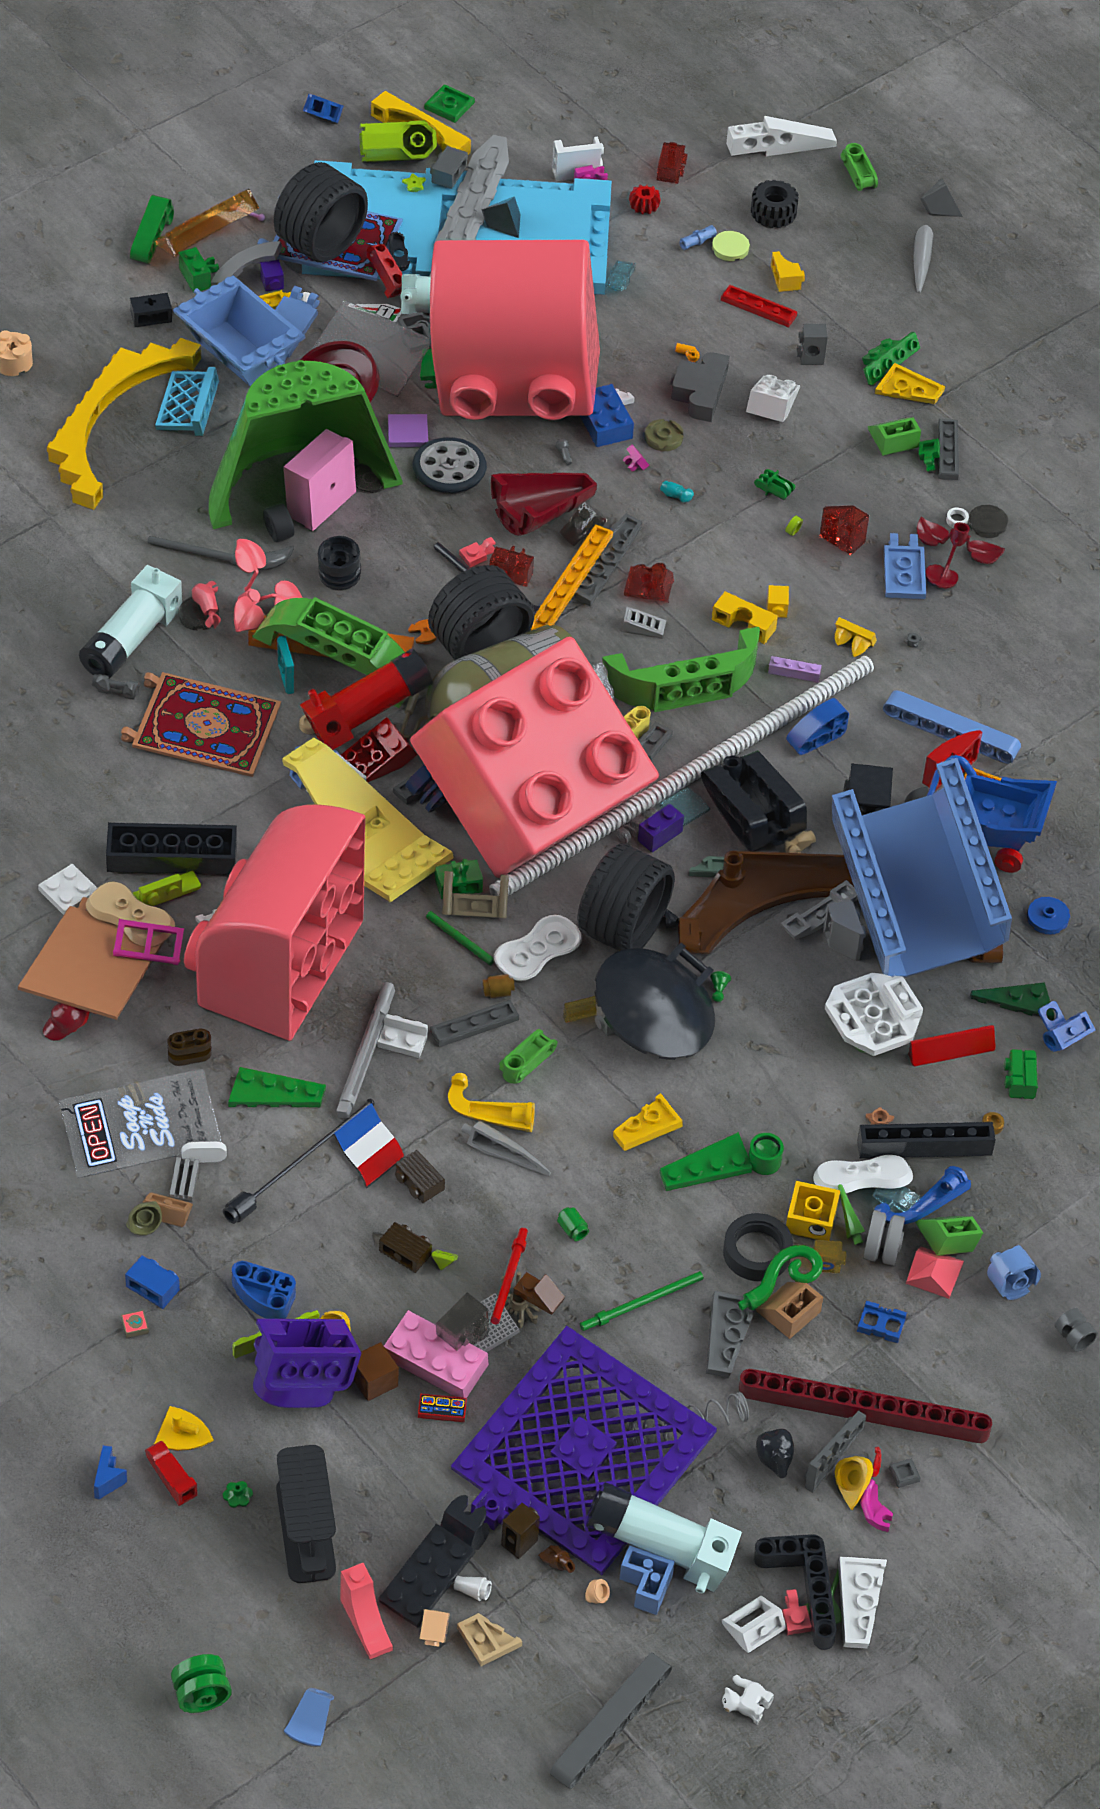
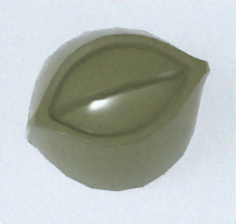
(144, 1218)

